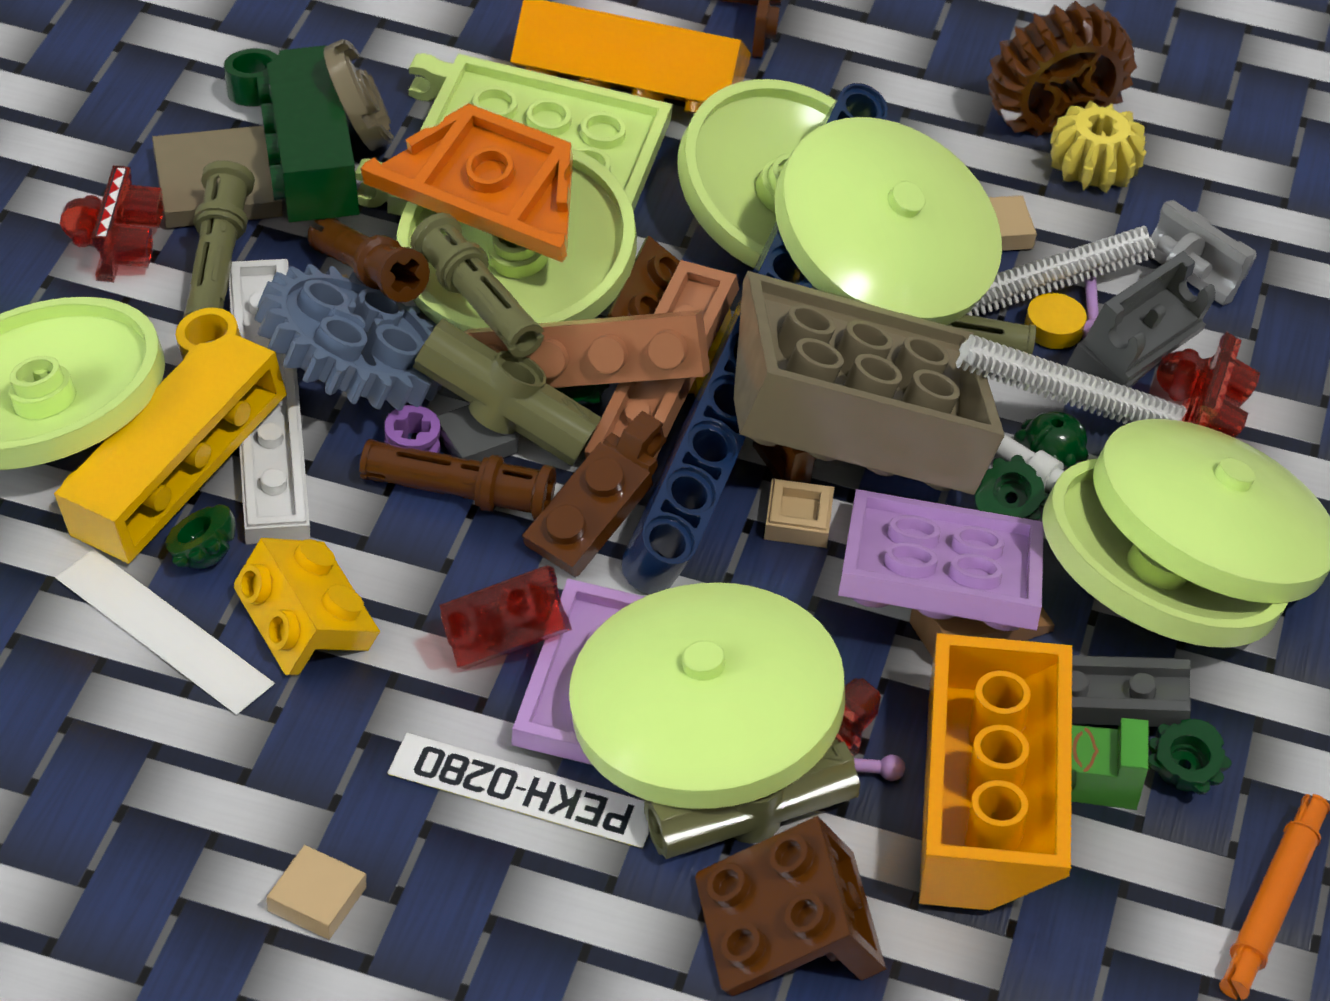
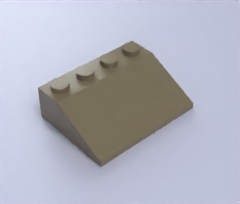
(861, 386)

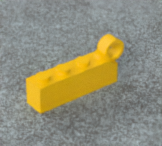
(176, 441)

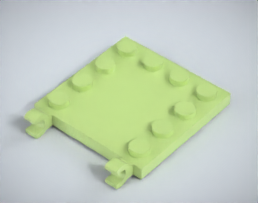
(601, 122)

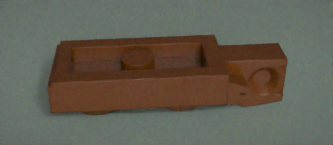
(598, 496)

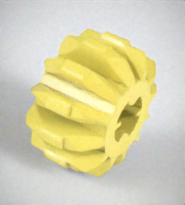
(1098, 146)

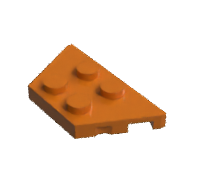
(487, 177)

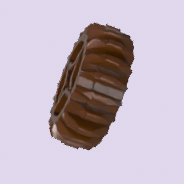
(1059, 65)

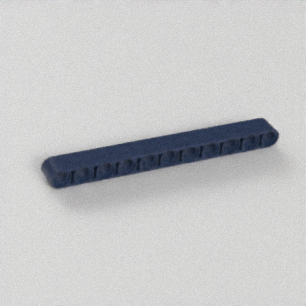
(710, 434)

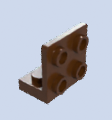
(787, 907)

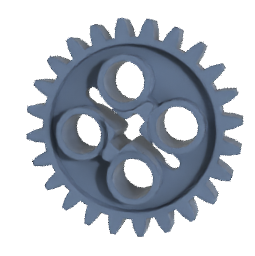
(346, 336)

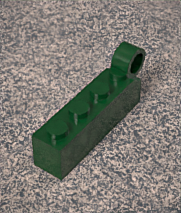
(302, 129)

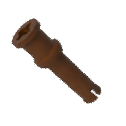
(376, 260)
(486, 482)

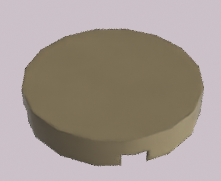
(358, 95)

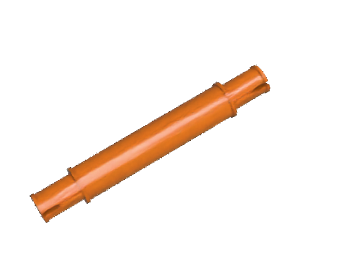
(1274, 897)

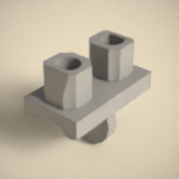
(1216, 255)

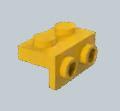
(302, 602)

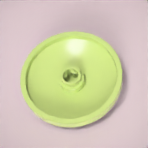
(736, 156)
(888, 219)
(580, 288)
(72, 376)
(1214, 510)
(1134, 583)
(707, 695)

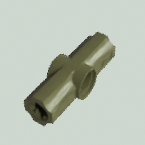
(506, 392)
(686, 829)

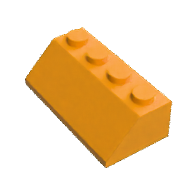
(626, 53)
(996, 771)

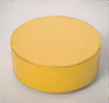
(1057, 320)

